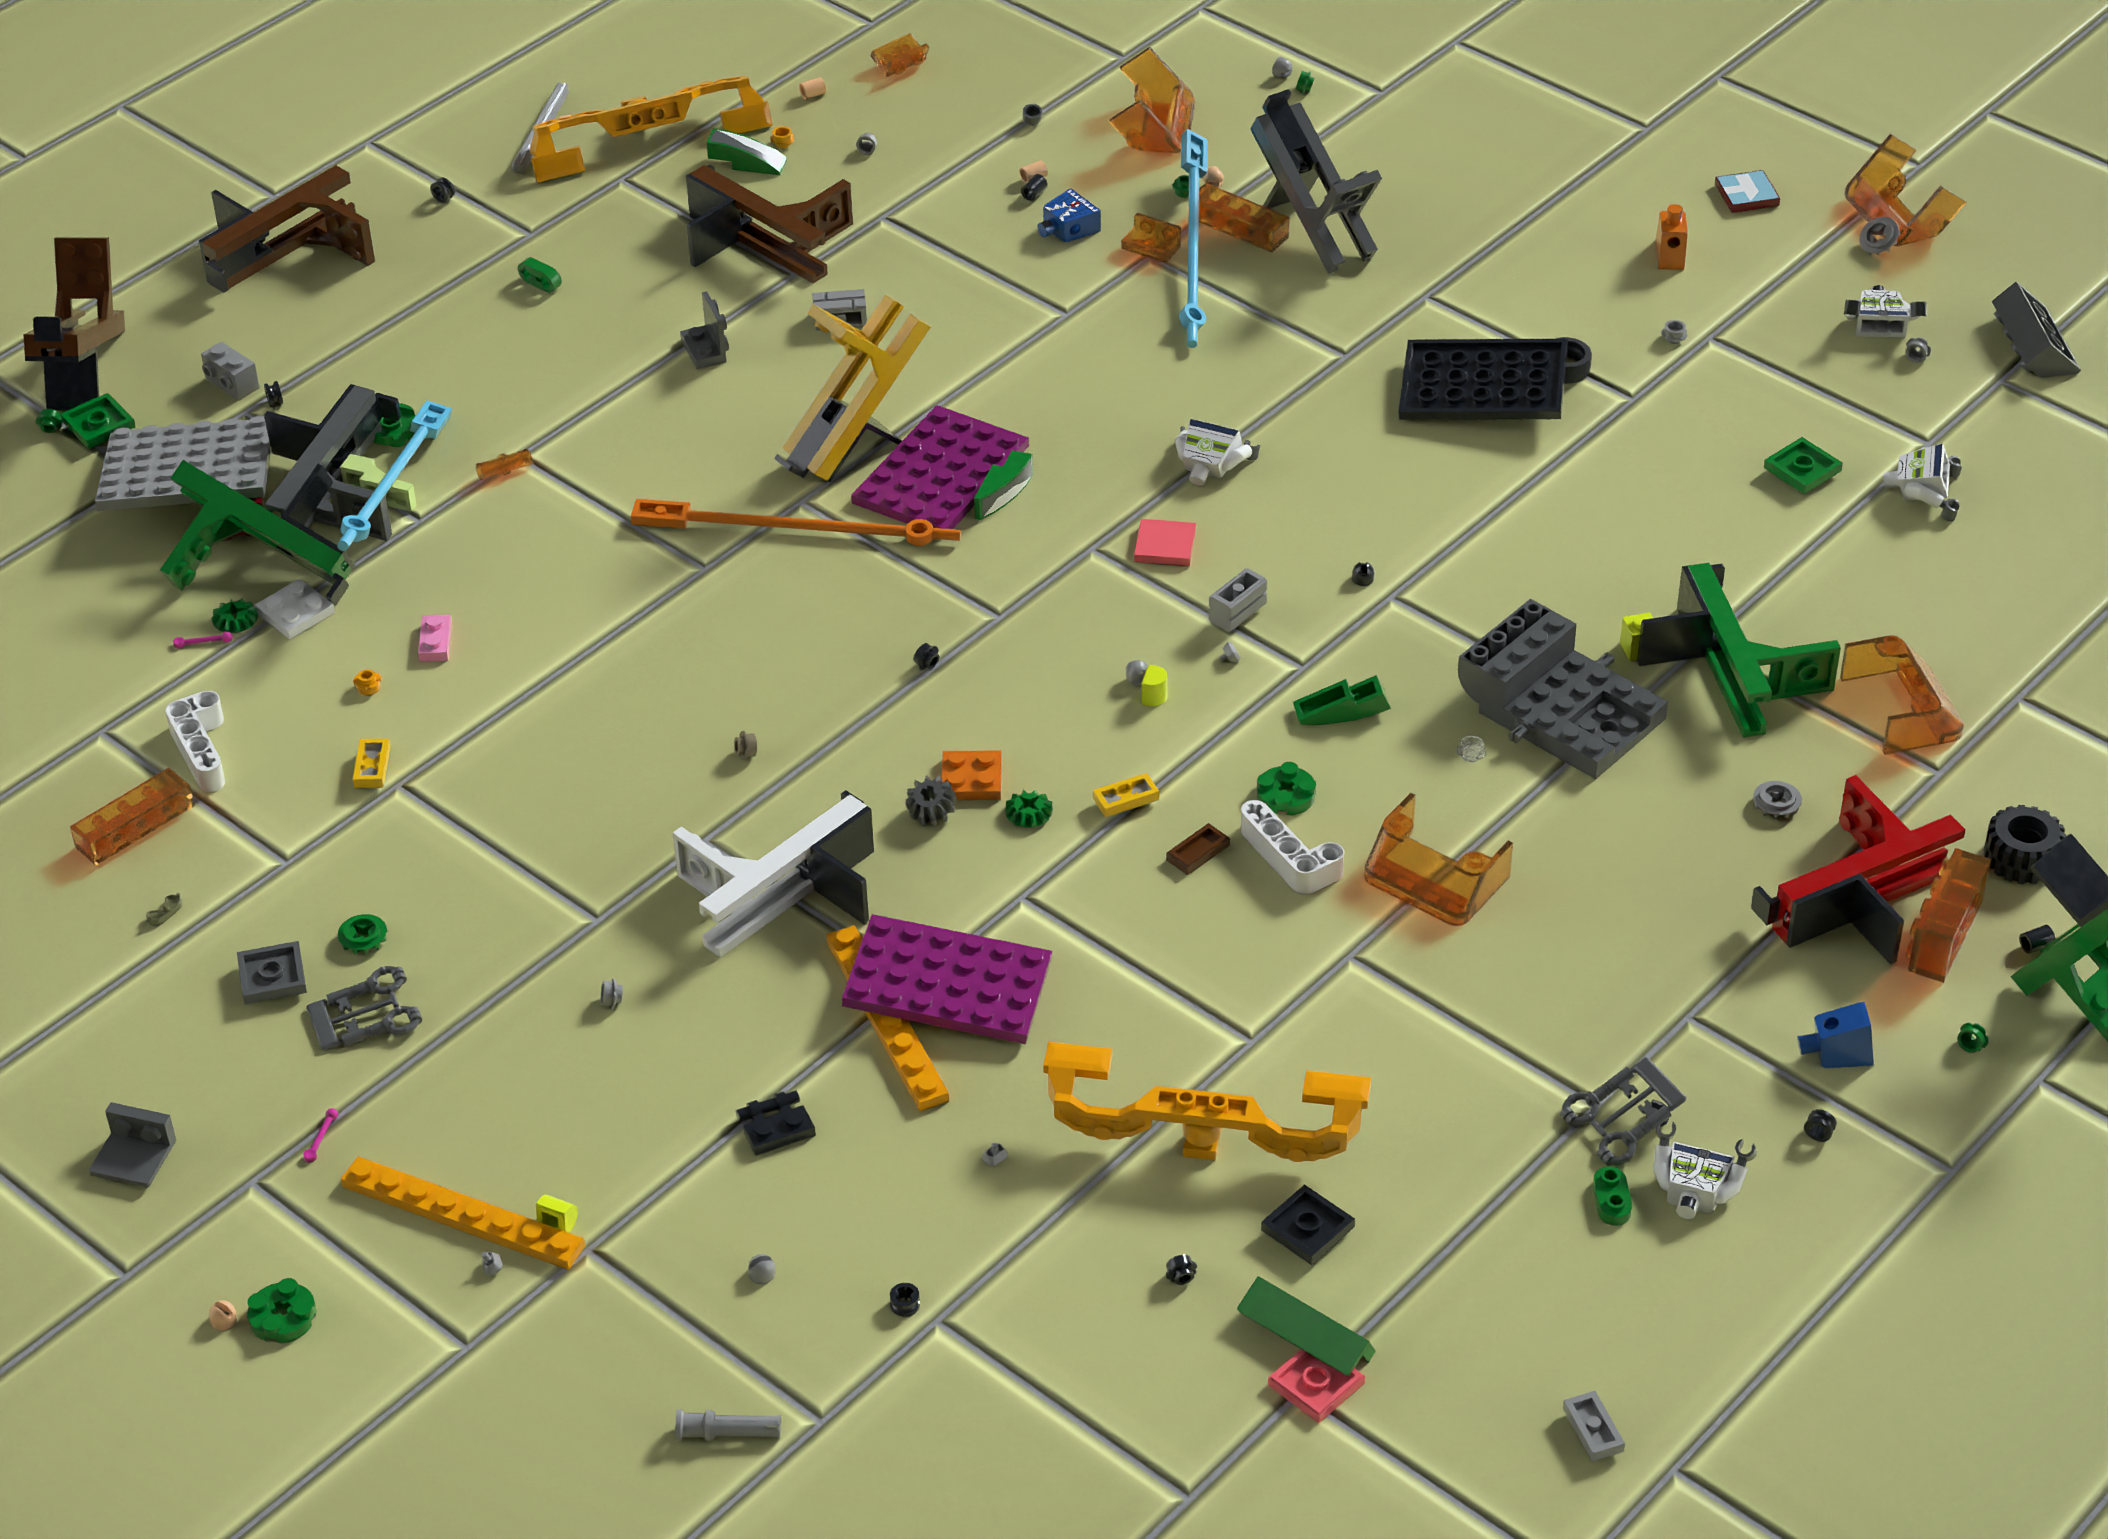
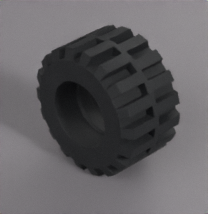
(2019, 840)

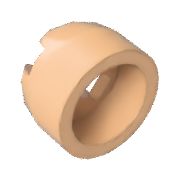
(1213, 176)
(219, 1319)

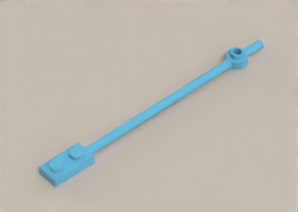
(1194, 161)
(427, 425)

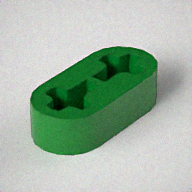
(539, 275)

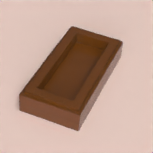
(1198, 849)

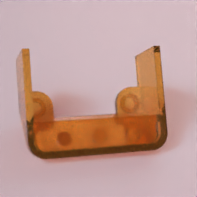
(1161, 107)
(1879, 183)
(1933, 714)
(1429, 879)

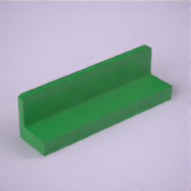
(1305, 1327)

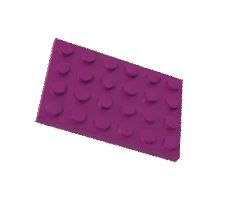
(937, 469)
(947, 979)

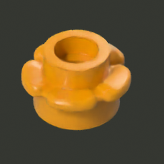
(782, 137)
(367, 682)

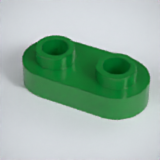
(1609, 1189)

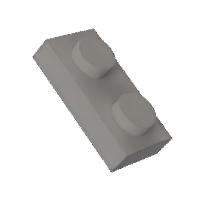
(1593, 1426)

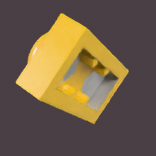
(371, 763)
(1126, 795)

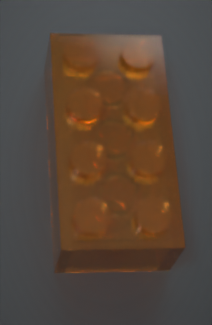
(1947, 914)

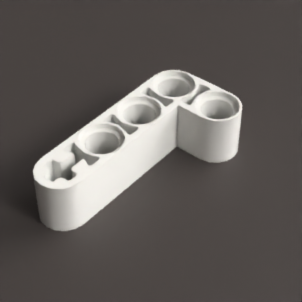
(188, 724)
(1297, 865)

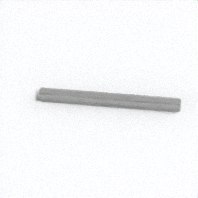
(548, 113)

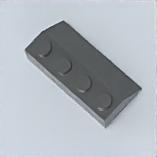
(2033, 333)

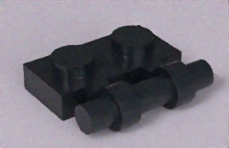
(779, 1129)

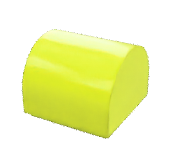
(1154, 686)
(556, 1213)

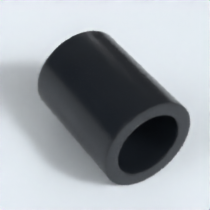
(1034, 187)
(2036, 938)

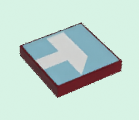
(1747, 191)

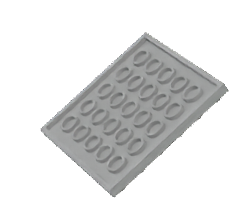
(144, 459)

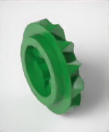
(224, 621)
(1028, 817)
(363, 924)

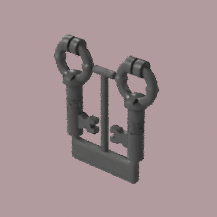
(323, 1024)
(1655, 1079)

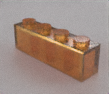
(1242, 218)
(132, 816)

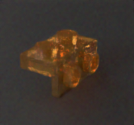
(899, 55)
(1152, 238)

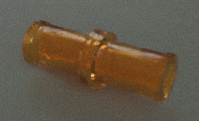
(504, 464)

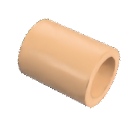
(812, 88)
(1030, 170)

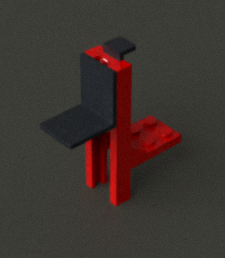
(1841, 890)

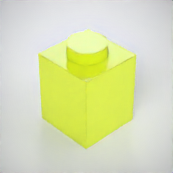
(1631, 634)

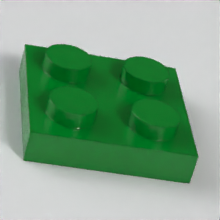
(97, 420)
(1803, 465)

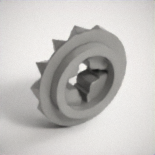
(1876, 227)
(1773, 791)

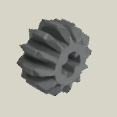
(930, 800)

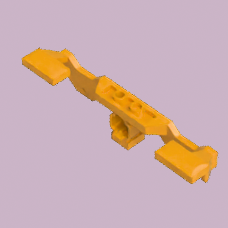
(640, 115)
(1204, 1111)

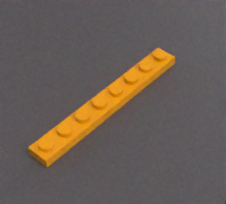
(895, 1033)
(463, 1213)

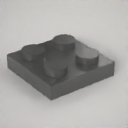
(271, 972)

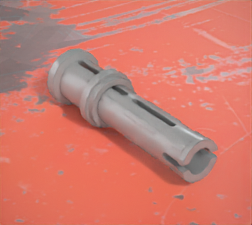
(711, 1425)

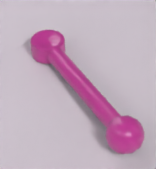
(180, 642)
(310, 1154)

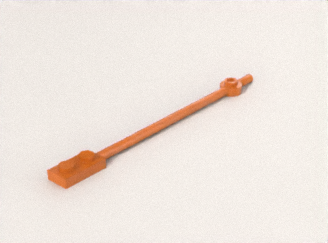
(677, 514)

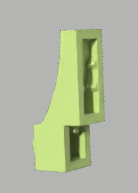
(363, 473)

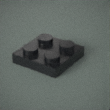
(1308, 1224)

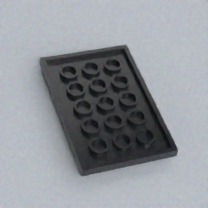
(1483, 379)

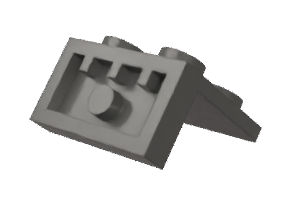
(707, 343)
(135, 1146)

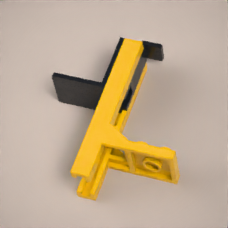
(833, 426)

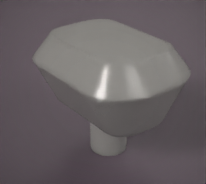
(1230, 653)
(994, 1154)
(491, 1263)

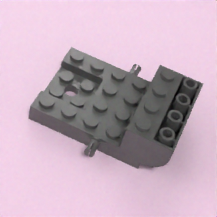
(1555, 696)

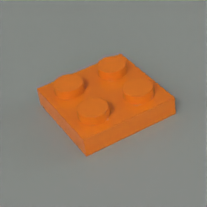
(973, 773)

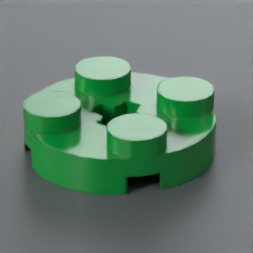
(397, 433)
(1286, 777)
(281, 1295)

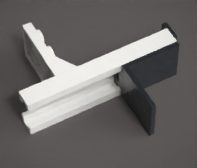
(823, 863)

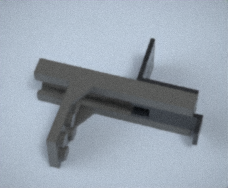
(1297, 162)
(344, 431)

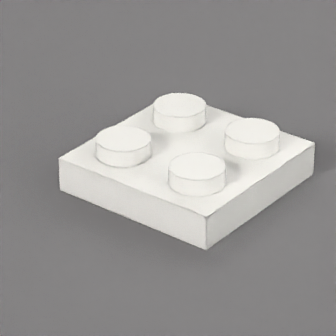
(294, 608)

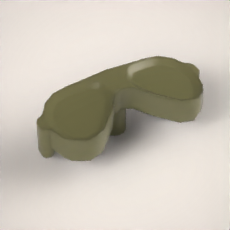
(170, 906)

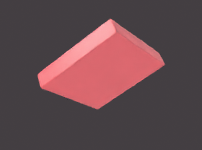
(1165, 542)
(1314, 1385)

